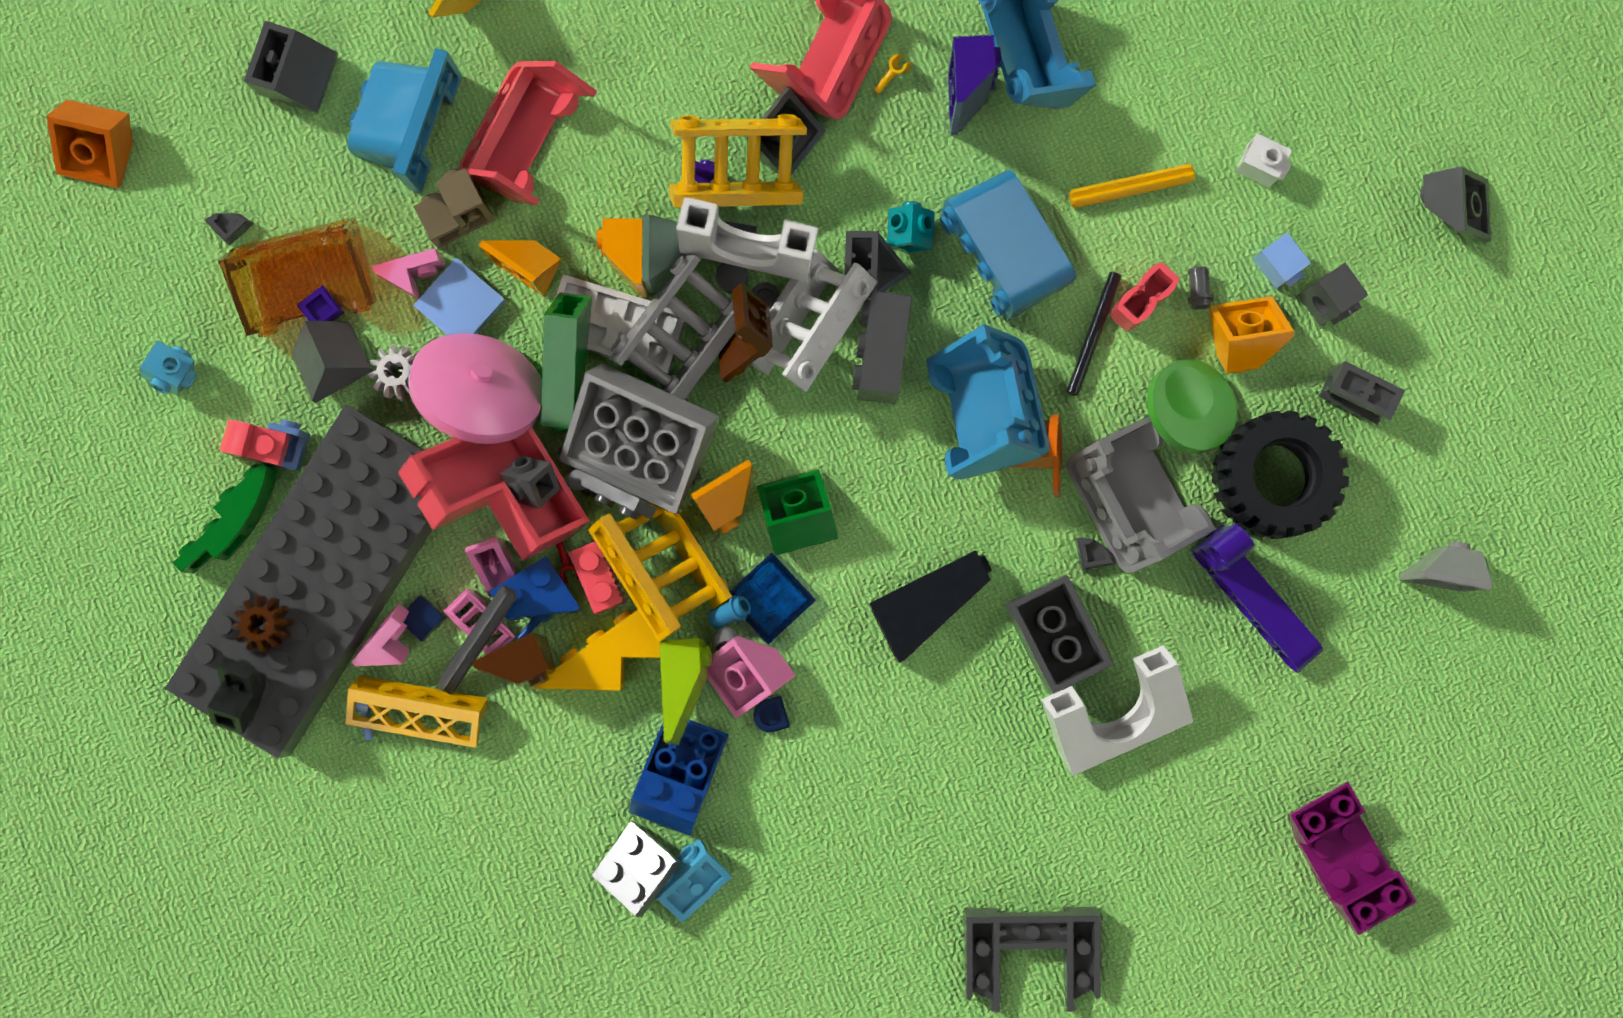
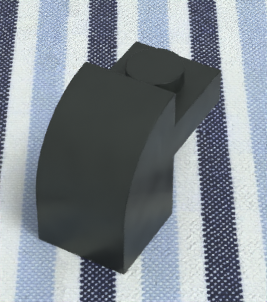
(237, 695)

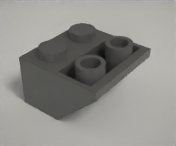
(290, 67)

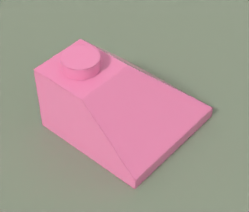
(747, 673)

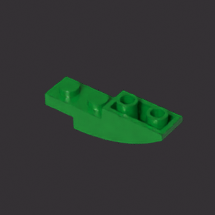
(239, 512)

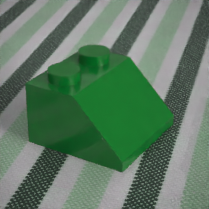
(797, 512)

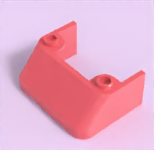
(835, 58)
(518, 124)

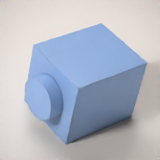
(1282, 262)

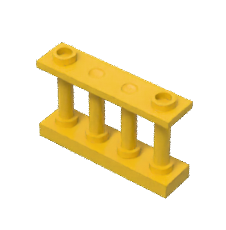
(752, 190)
(644, 589)

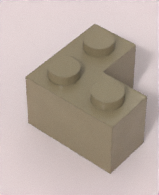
(455, 210)

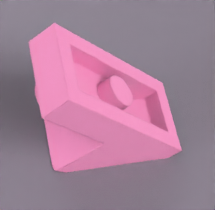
(402, 271)
(382, 644)

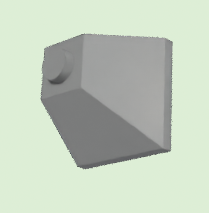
(1451, 568)

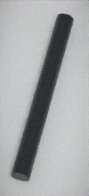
(1093, 333)

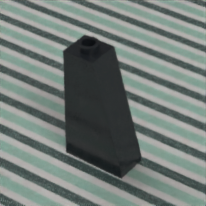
(924, 605)

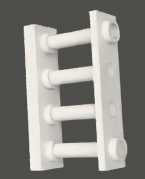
(835, 317)

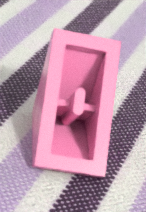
(491, 562)

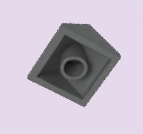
(802, 144)
(329, 357)

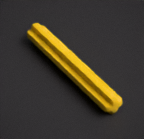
(1131, 185)

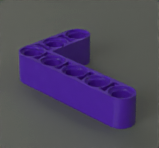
(1225, 561)

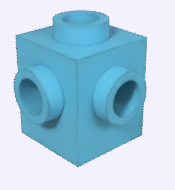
(168, 368)

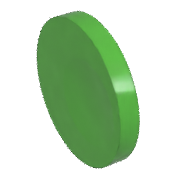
(1191, 406)

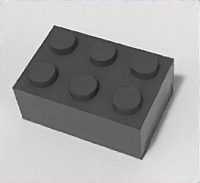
(882, 347)
(1058, 634)

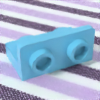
(693, 881)

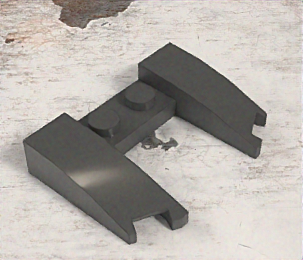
(1073, 930)

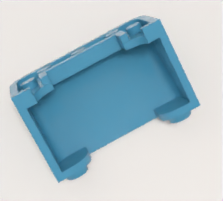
(1033, 54)
(991, 402)

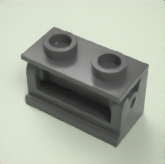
(1361, 393)

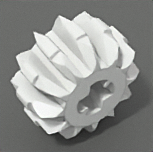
(384, 372)

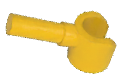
(893, 72)

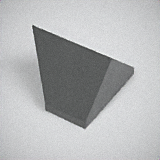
(875, 257)

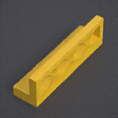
(419, 700)

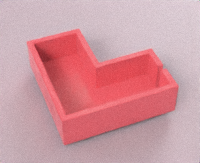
(466, 476)

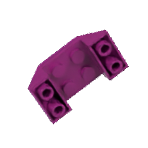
(1348, 860)

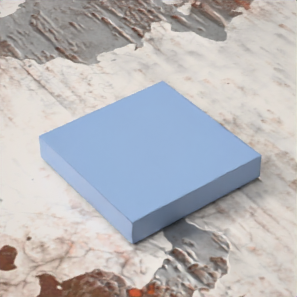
(459, 301)

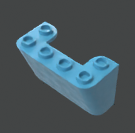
(1009, 243)

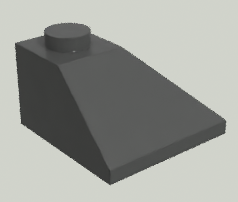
(1459, 200)

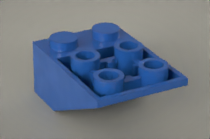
(678, 777)

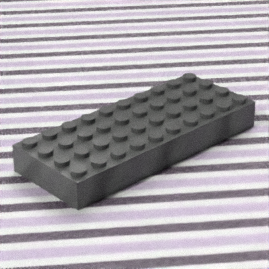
(334, 563)

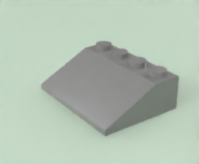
(637, 437)

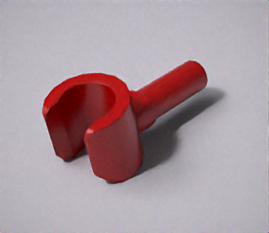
(565, 561)

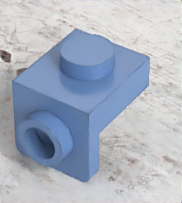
(297, 443)

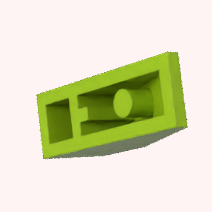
(682, 680)

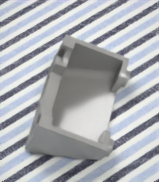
(1134, 498)

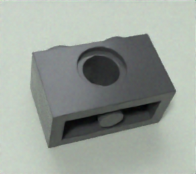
(1334, 296)

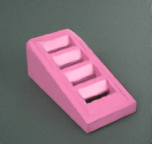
(479, 605)

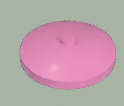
(475, 388)

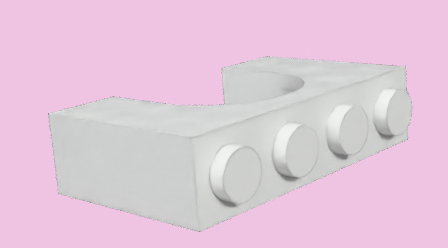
(708, 237)
(1157, 712)

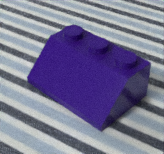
(971, 77)

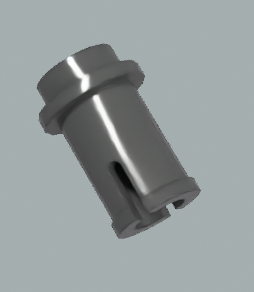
(1199, 288)

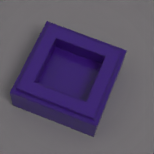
(320, 306)

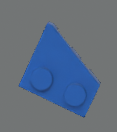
(538, 592)

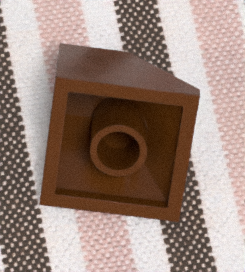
(521, 662)

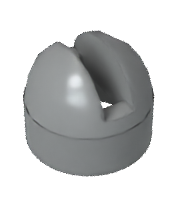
(721, 637)

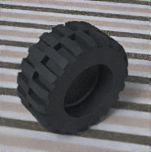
(1320, 463)

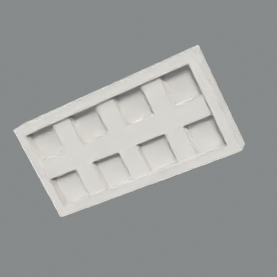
(615, 314)

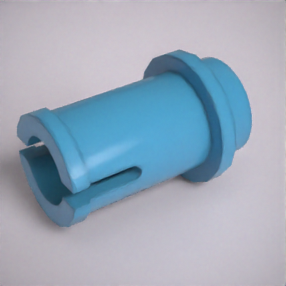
(736, 609)

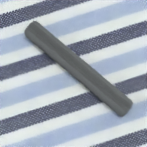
(477, 639)

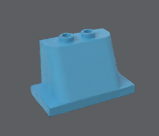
(399, 115)

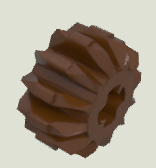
(251, 622)

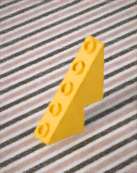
(603, 660)

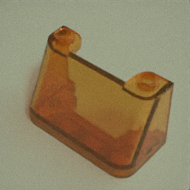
(281, 271)

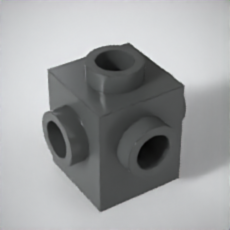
(531, 481)

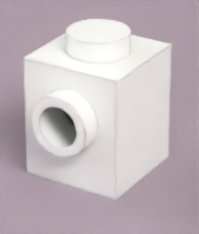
(1264, 161)

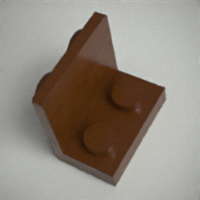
(751, 335)

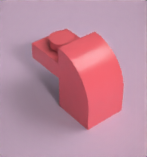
(254, 442)

